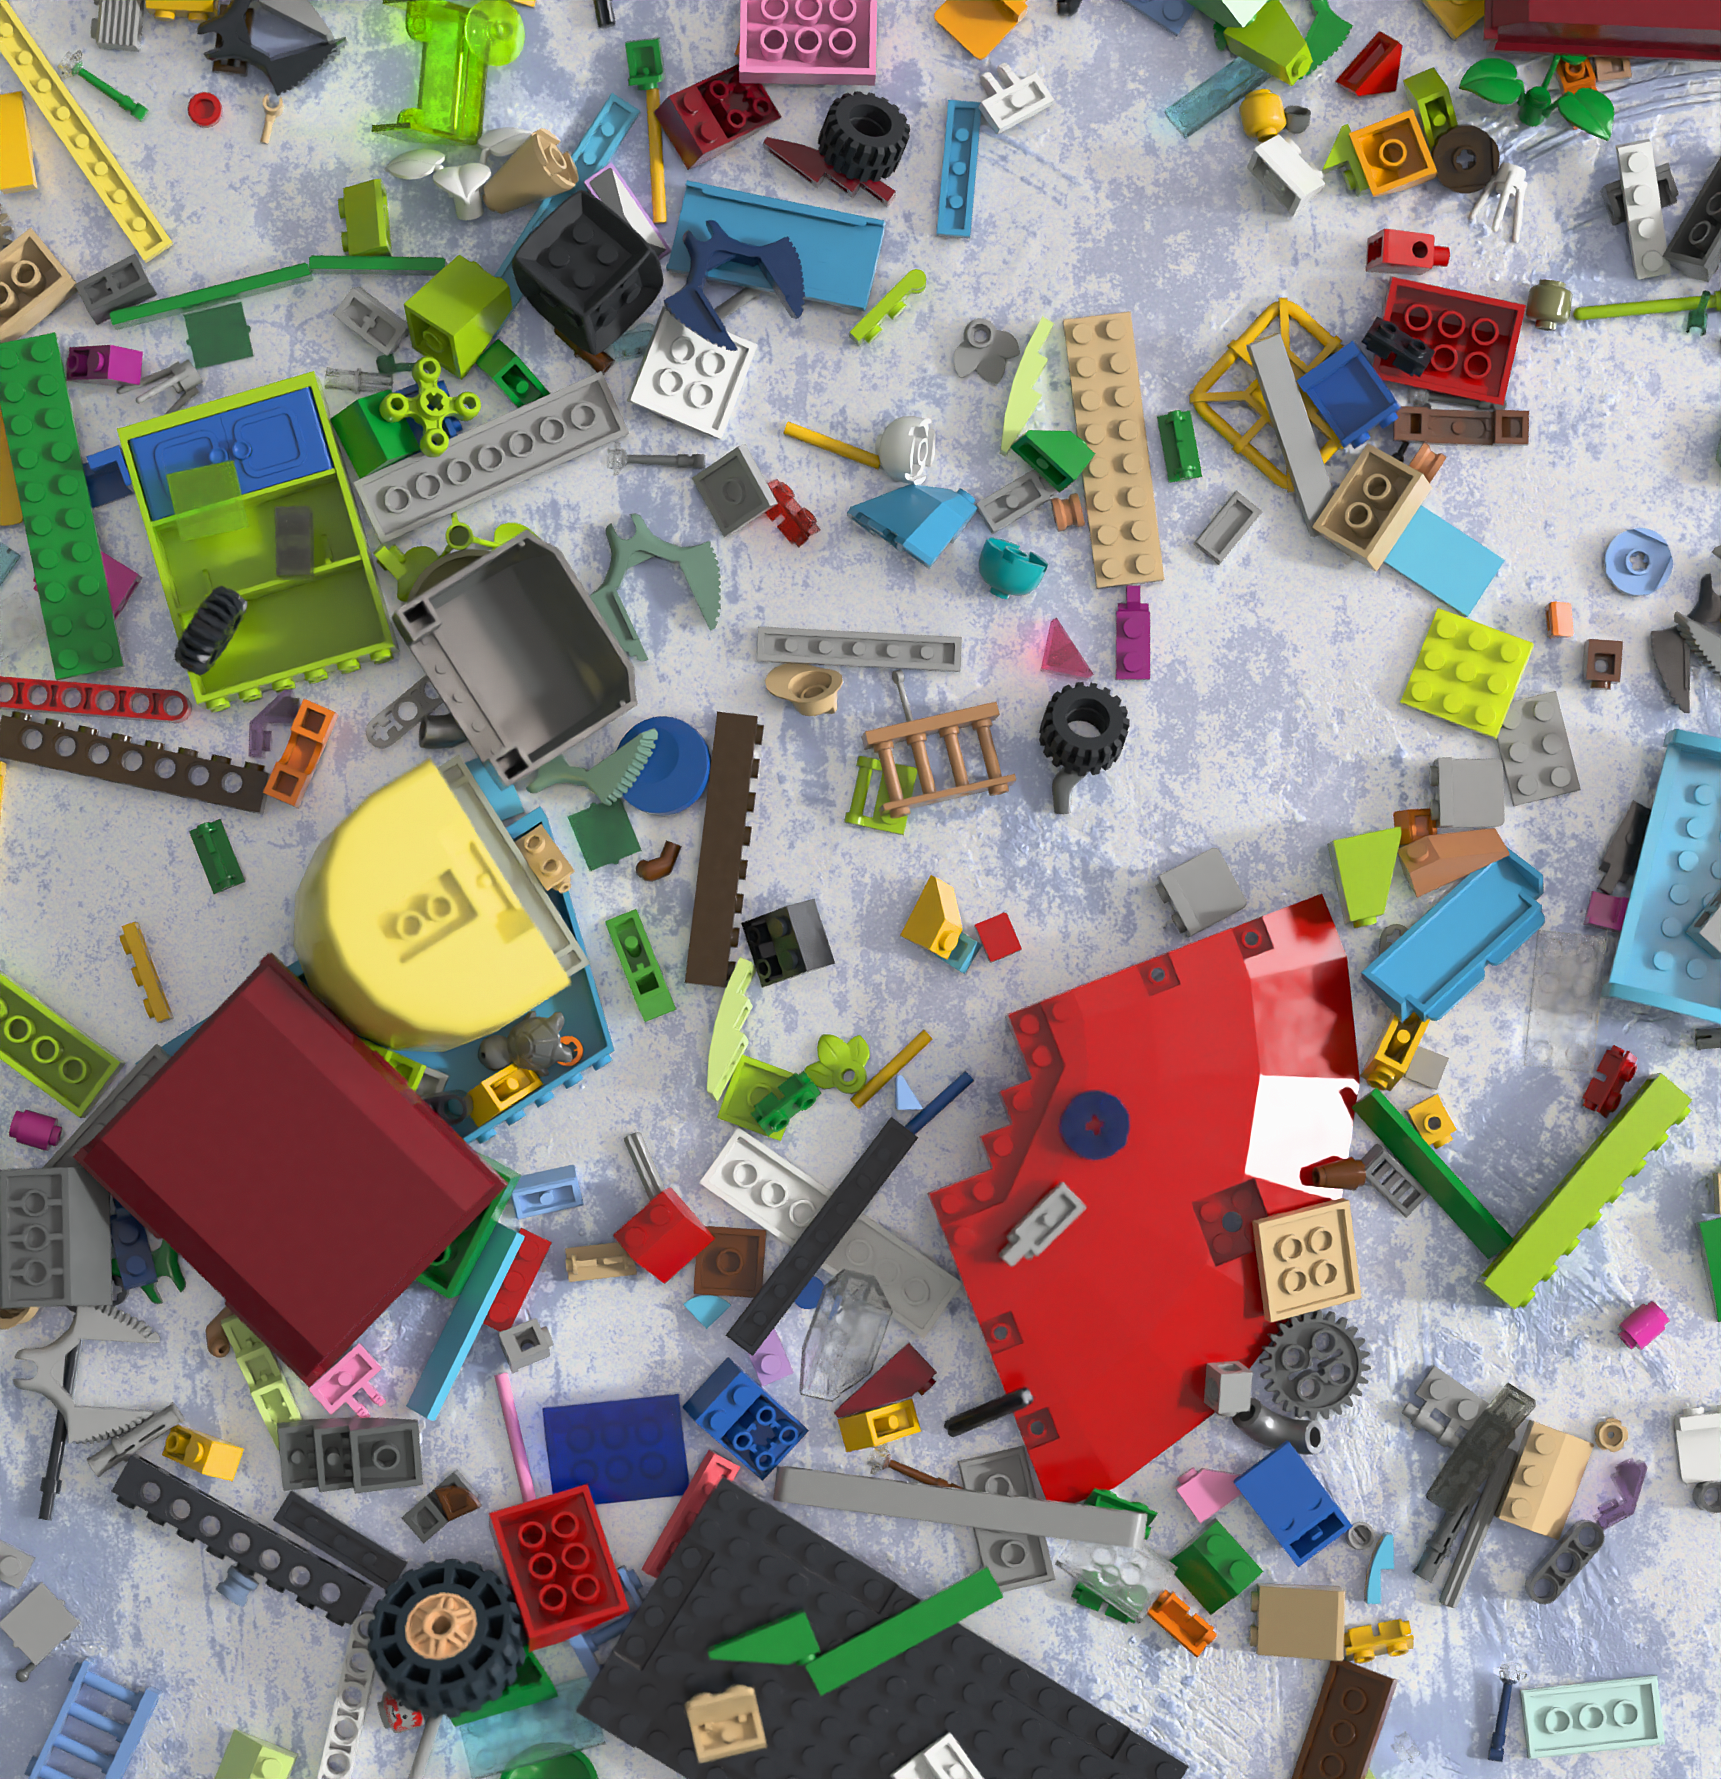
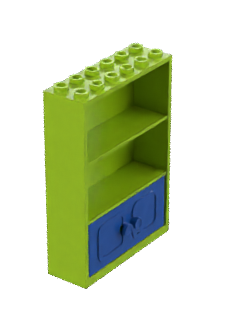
(282, 459)

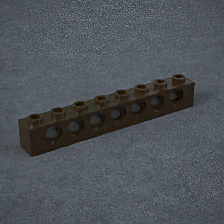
(248, 798)

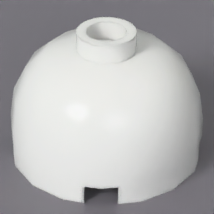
(906, 449)

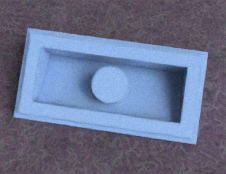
(904, 1096)
(547, 1192)

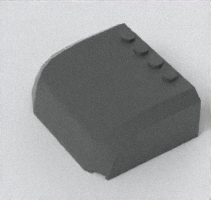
(519, 656)

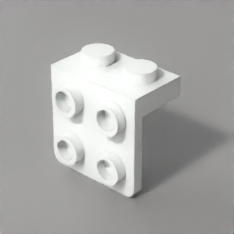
(1699, 1444)

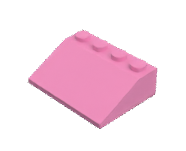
(808, 42)

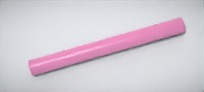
(515, 1437)

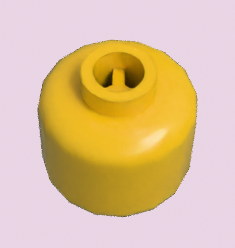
(1262, 114)

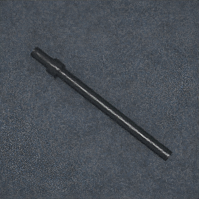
(51, 1483)

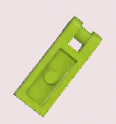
(890, 306)

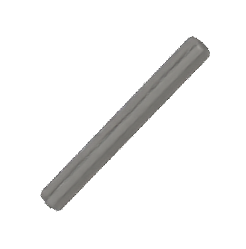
(1478, 1529)

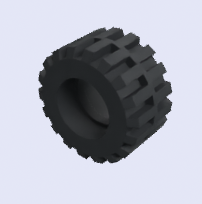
(863, 136)
(1081, 752)

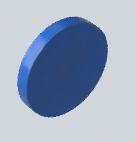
(674, 772)

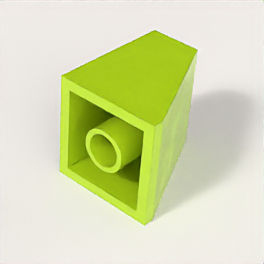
(457, 314)
(1364, 873)

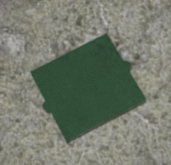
(218, 335)
(604, 834)

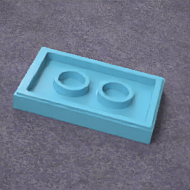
(1443, 561)

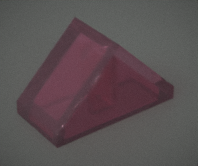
(1062, 656)

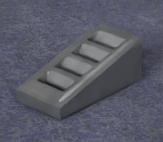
(1372, 1159)

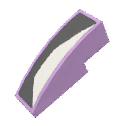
(615, 193)

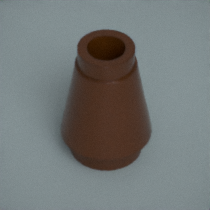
(1341, 1174)

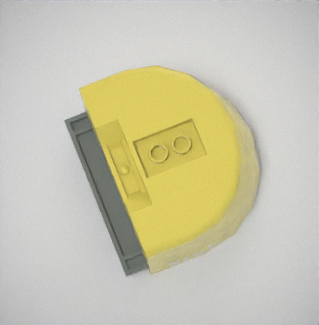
(428, 917)

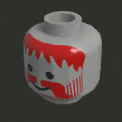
(396, 1716)

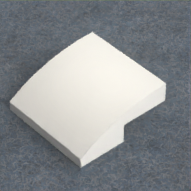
(939, 1761)

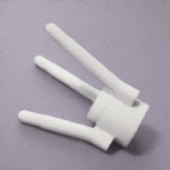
(1508, 183)

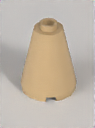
(531, 174)

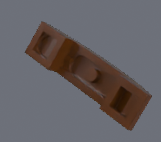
(1461, 427)

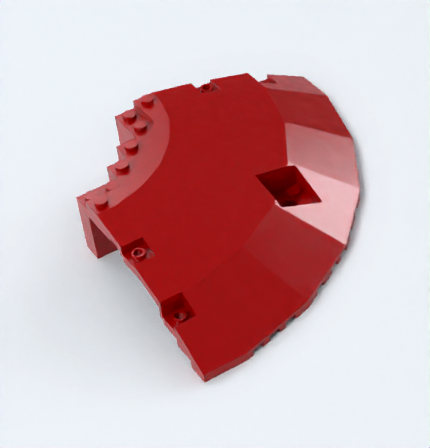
(1232, 1096)

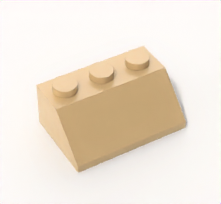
(30, 285)
(1372, 507)
(1544, 1480)

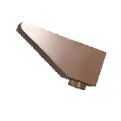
(1448, 856)

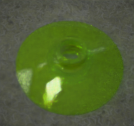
(483, 32)

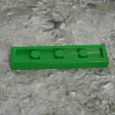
(376, 265)

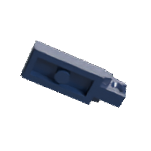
(132, 1249)

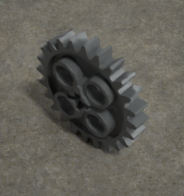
(1326, 1393)

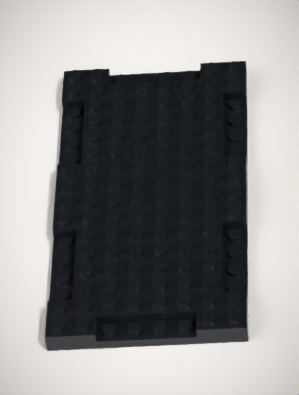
(756, 1564)

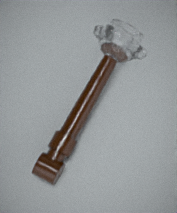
(881, 1459)

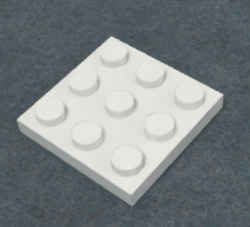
(690, 377)

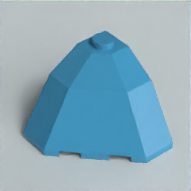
(917, 519)

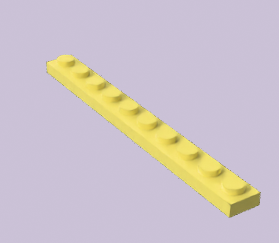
(80, 137)

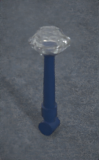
(1509, 1674)

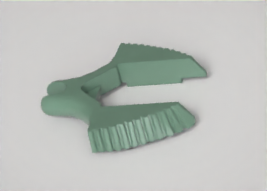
(696, 563)
(606, 779)

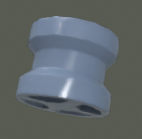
(237, 1586)

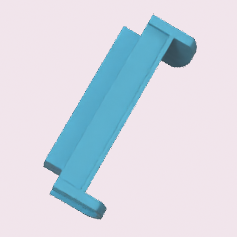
(1672, 886)

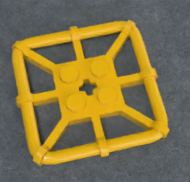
(1253, 396)

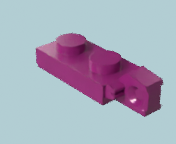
(1133, 637)

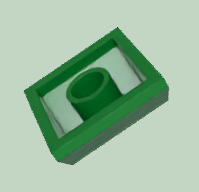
(369, 438)

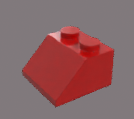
(664, 1236)

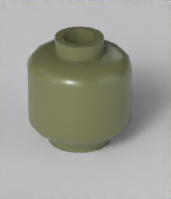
(1549, 304)

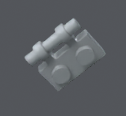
(1452, 1400)

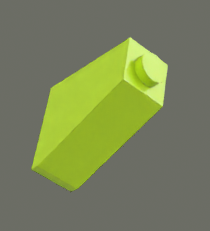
(1272, 43)

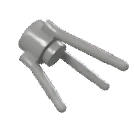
(180, 376)

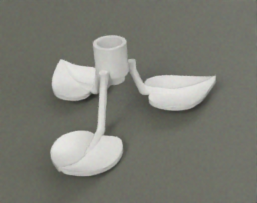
(465, 181)

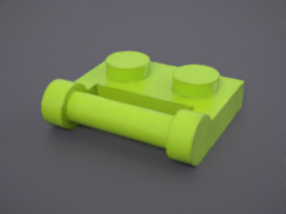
(907, 779)

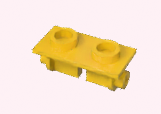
(1390, 1641)

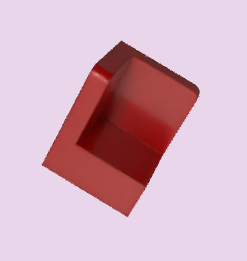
(998, 937)

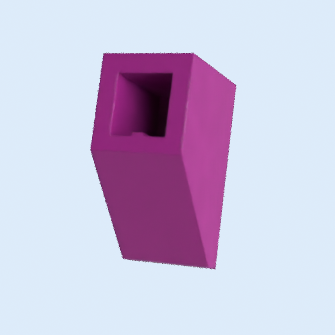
(104, 365)

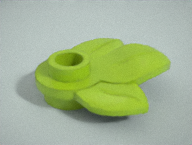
(836, 1060)

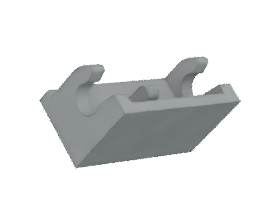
(372, 320)

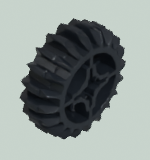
(210, 630)

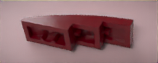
(812, 167)

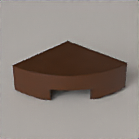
(456, 1501)

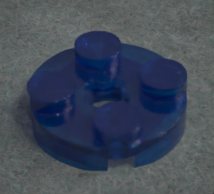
(1079, 1112)

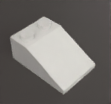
(1285, 173)

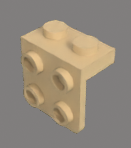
(725, 1723)

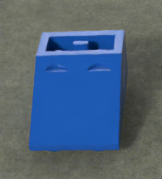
(745, 1418)
(1292, 1503)

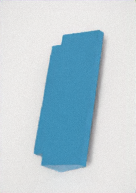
(1455, 940)

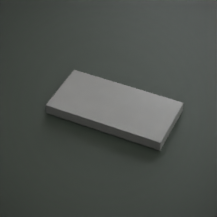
(1012, 1557)

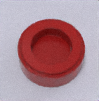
(205, 109)

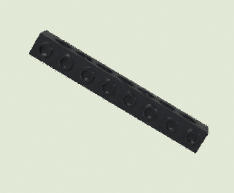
(130, 1494)

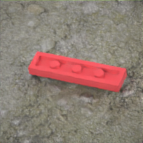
(692, 1500)

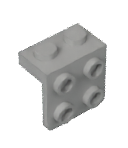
(1467, 793)
(1200, 892)

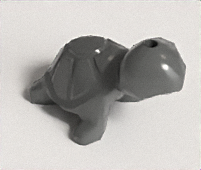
(530, 1045)

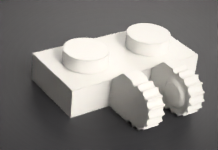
(1014, 103)

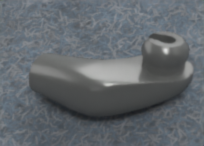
(1062, 790)

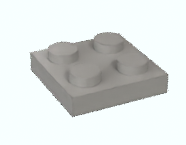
(734, 490)

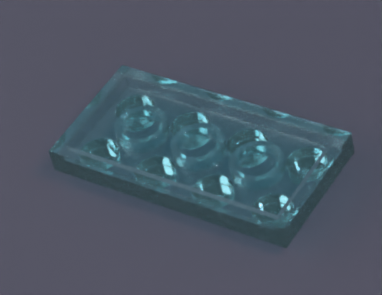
(531, 1733)

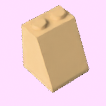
(1298, 1621)

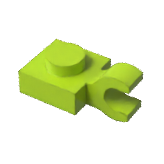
(391, 560)

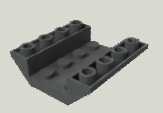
(54, 1239)

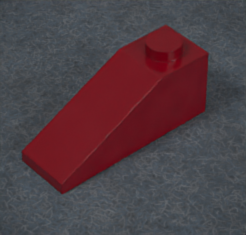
(895, 1380)

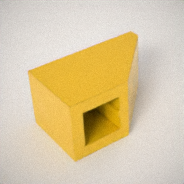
(202, 1452)

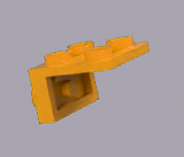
(980, 23)

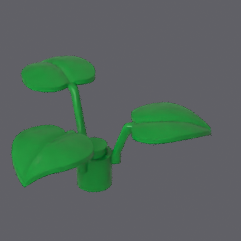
(1497, 83)

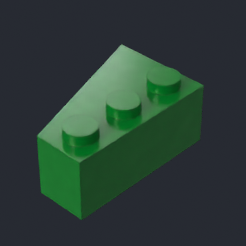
(529, 1687)

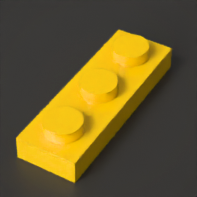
(145, 973)

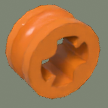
(567, 1040)

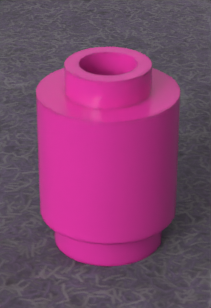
(35, 1129)
(1643, 1326)

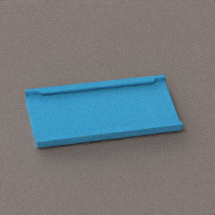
(834, 246)

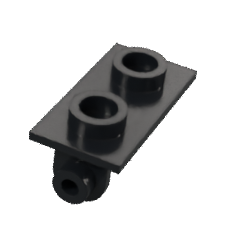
(1412, 353)

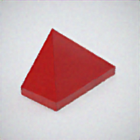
(1374, 68)

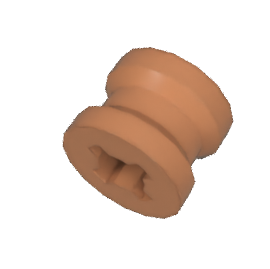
(1427, 462)
(1067, 512)

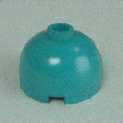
(1010, 569)

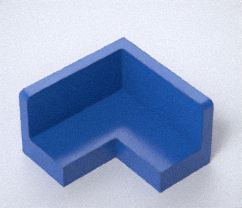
(107, 477)

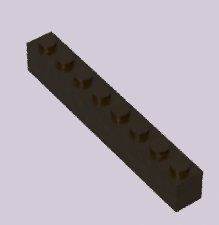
(722, 849)

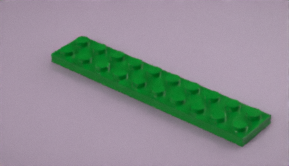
(57, 508)

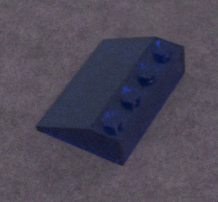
(618, 1447)

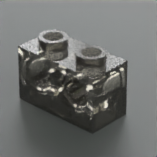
(294, 543)

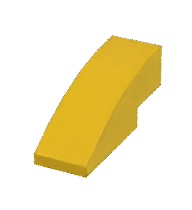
(16, 150)

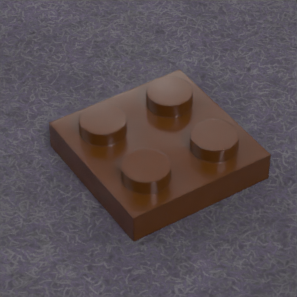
(731, 1263)

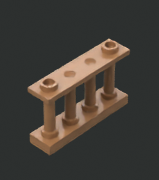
(948, 727)

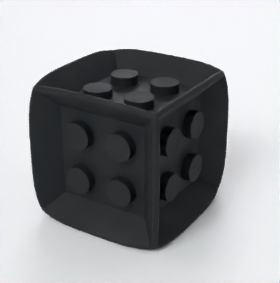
(587, 272)

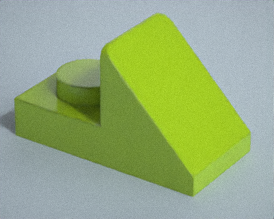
(1343, 155)

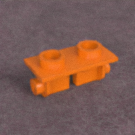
(1173, 1617)

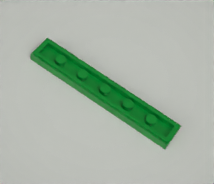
(211, 296)
(1432, 1173)
(904, 1630)

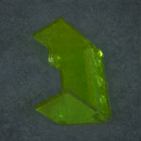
(450, 78)

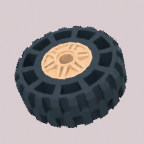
(447, 1638)

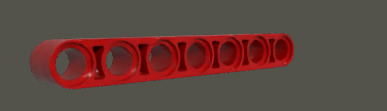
(90, 698)

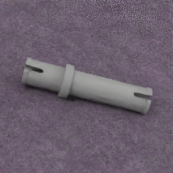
(125, 1446)

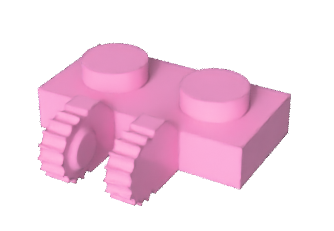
(346, 1379)

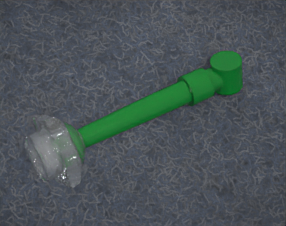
(72, 65)

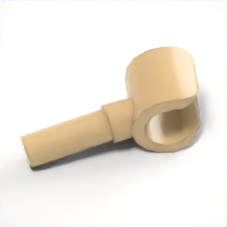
(271, 114)

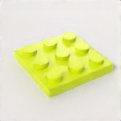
(1467, 673)

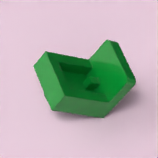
(645, 63)

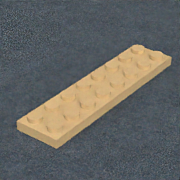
(1113, 427)

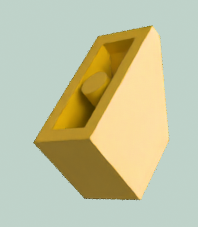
(935, 919)
(502, 1092)
(879, 1425)

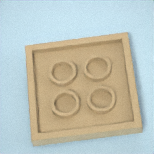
(1306, 1259)

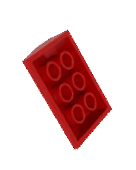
(1468, 332)
(557, 1566)

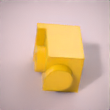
(1422, 1112)

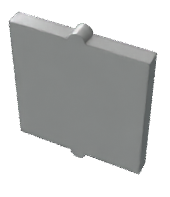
(38, 1623)

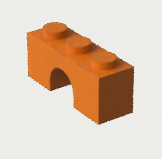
(306, 744)

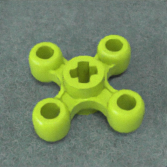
(417, 407)

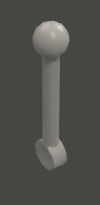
(898, 678)

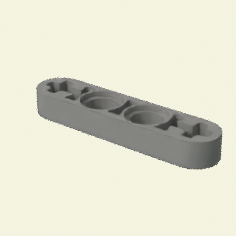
(424, 706)

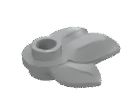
(985, 356)

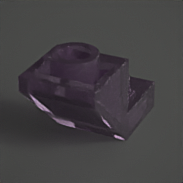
(277, 713)
(1628, 1483)

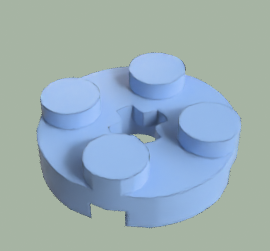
(1656, 555)

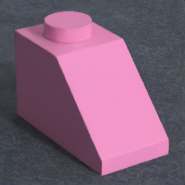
(1207, 1491)

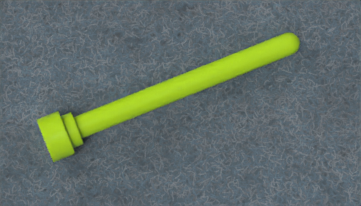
(1645, 307)

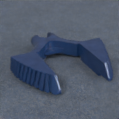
(776, 261)

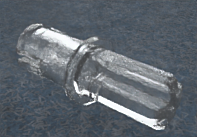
(357, 381)

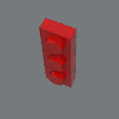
(517, 1281)

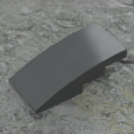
(350, 1454)

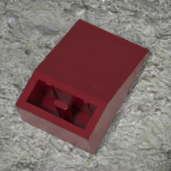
(715, 116)

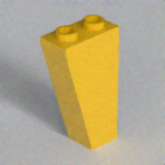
(1393, 1051)

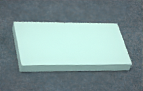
(1592, 1716)

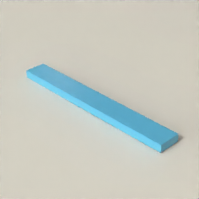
(589, 157)

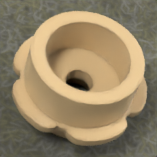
(1612, 1444)

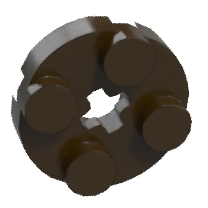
(1476, 143)

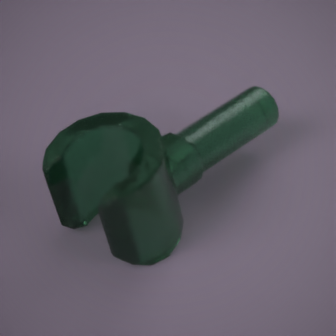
(1699, 317)
(387, 365)

